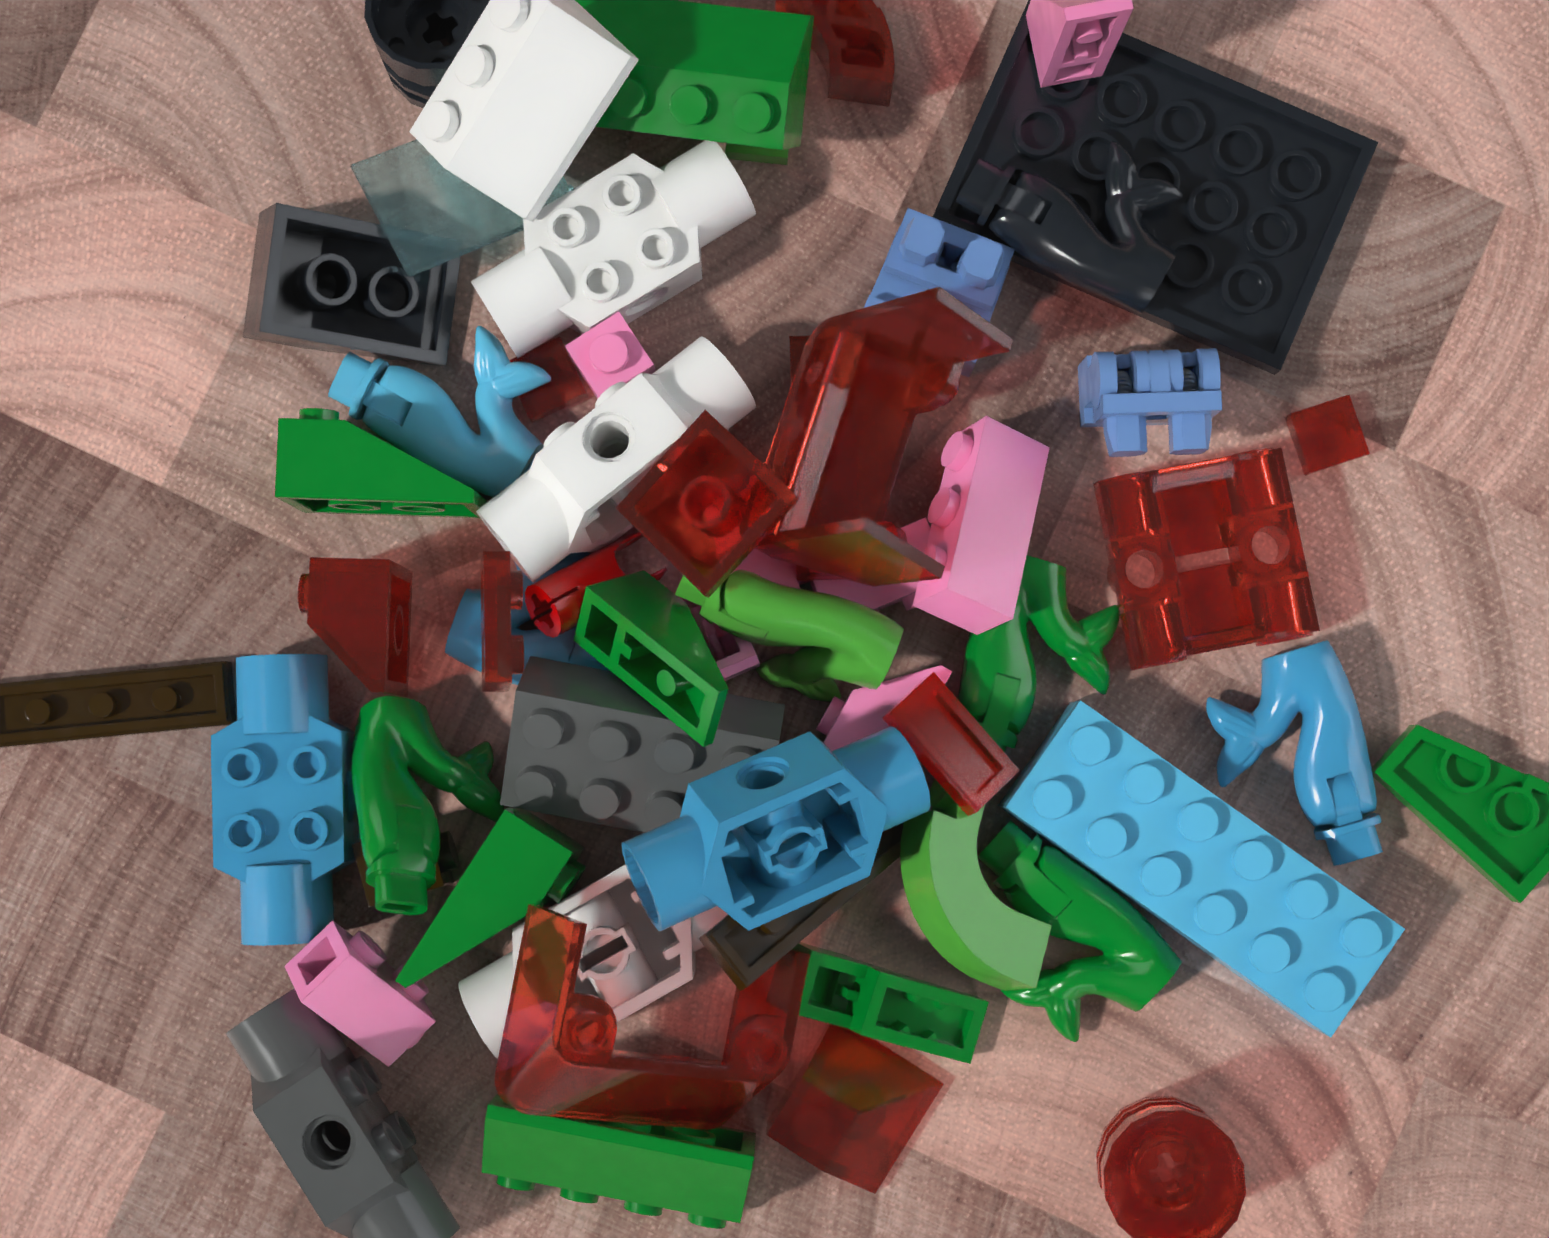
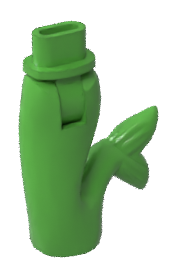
(838, 634)

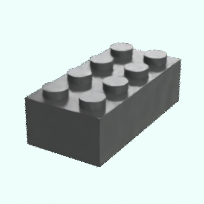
(609, 757)

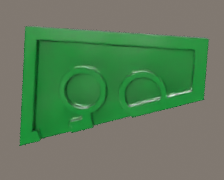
(1473, 804)

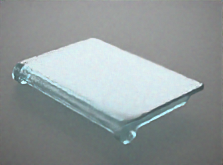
(432, 211)

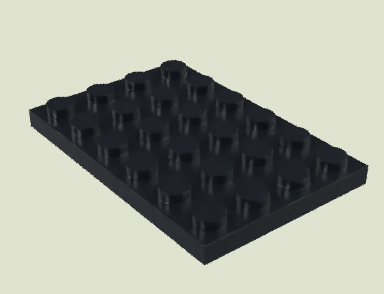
(1254, 174)

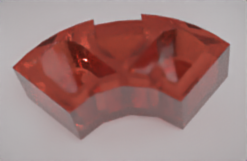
(851, 46)

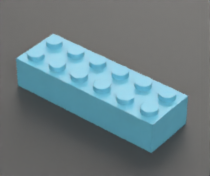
(1201, 867)

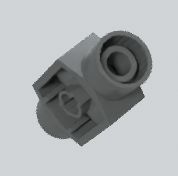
(305, 1084)

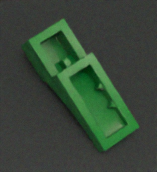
(890, 1005)

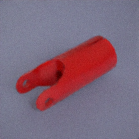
(565, 588)

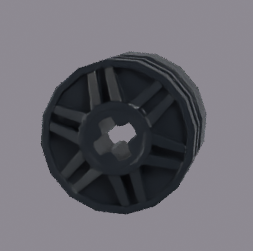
(410, 38)

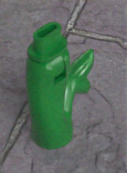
(999, 664)
(393, 813)
(1083, 911)

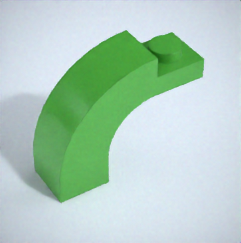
(957, 905)

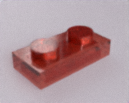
(500, 593)

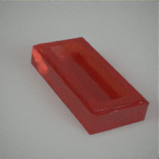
(951, 744)

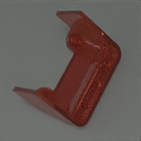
(850, 426)
(561, 1042)

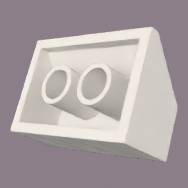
(523, 99)

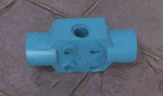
(283, 798)
(777, 829)

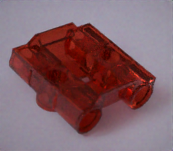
(1195, 512)

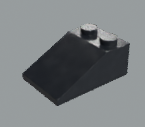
(343, 290)

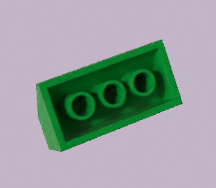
(709, 71)
(637, 1163)

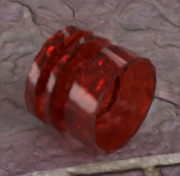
(1205, 1187)

